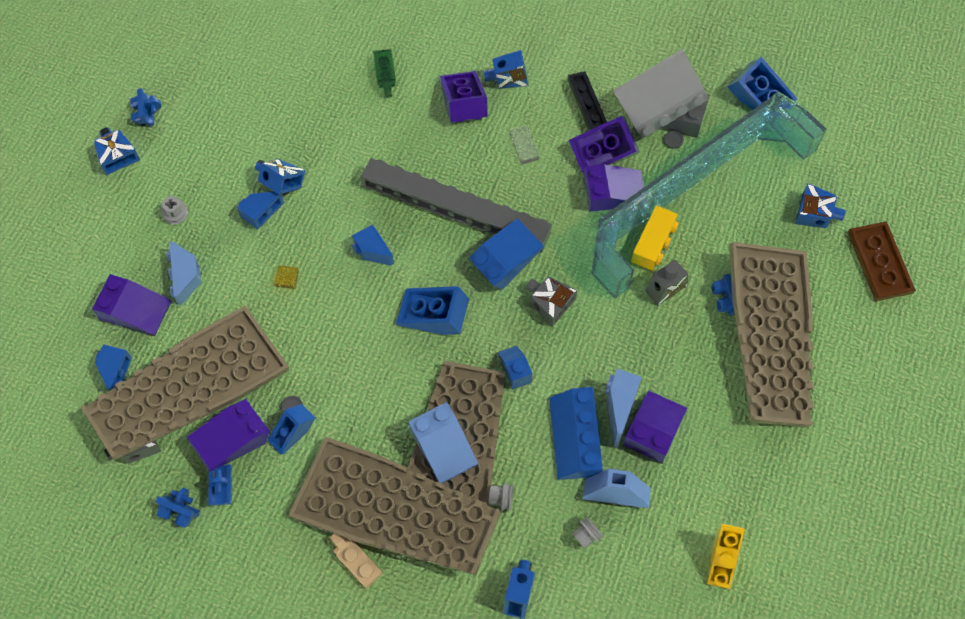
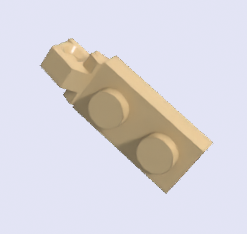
(356, 561)

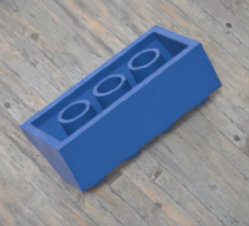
(575, 434)

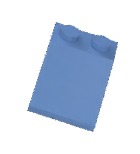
(621, 395)
(443, 443)

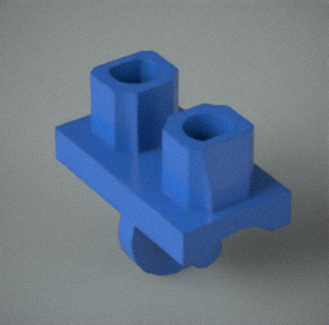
(146, 107)
(724, 287)
(220, 486)
(169, 504)

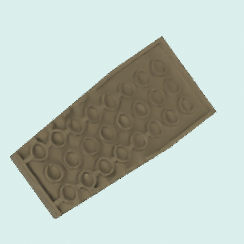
(773, 331)
(186, 384)
(476, 403)
(393, 508)

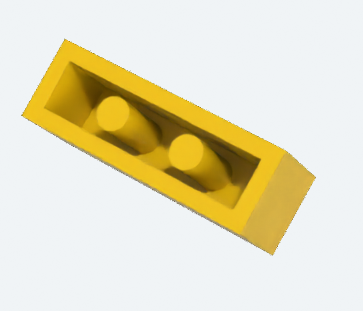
(655, 238)

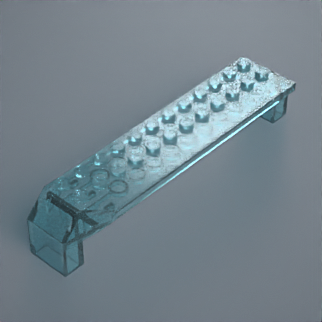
(773, 120)

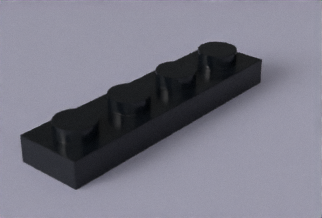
(586, 100)

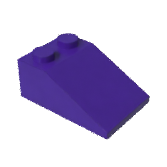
(464, 96)
(605, 144)
(610, 185)
(131, 305)
(655, 426)
(229, 435)

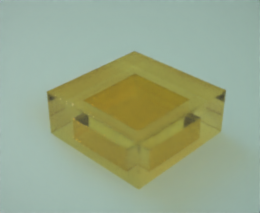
(286, 277)

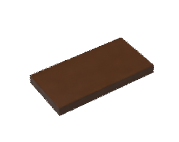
(881, 261)

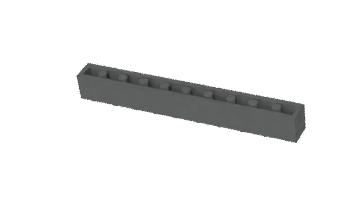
(447, 200)

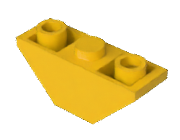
(724, 555)

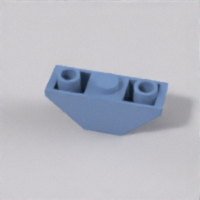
(183, 272)
(617, 488)

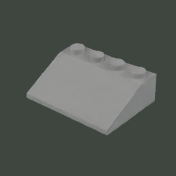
(661, 94)

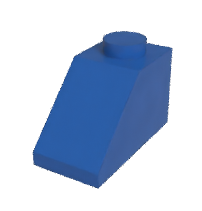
(259, 207)
(371, 246)
(112, 364)
(515, 367)
(291, 428)

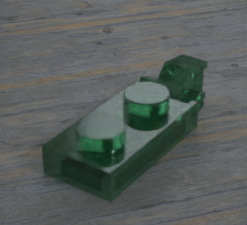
(385, 70)

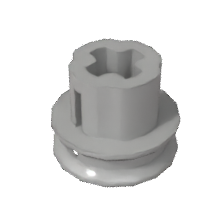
(179, 210)
(501, 496)
(587, 533)

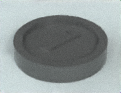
(673, 139)
(290, 401)

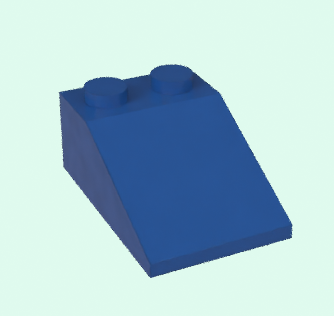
(758, 84)
(506, 253)
(434, 309)

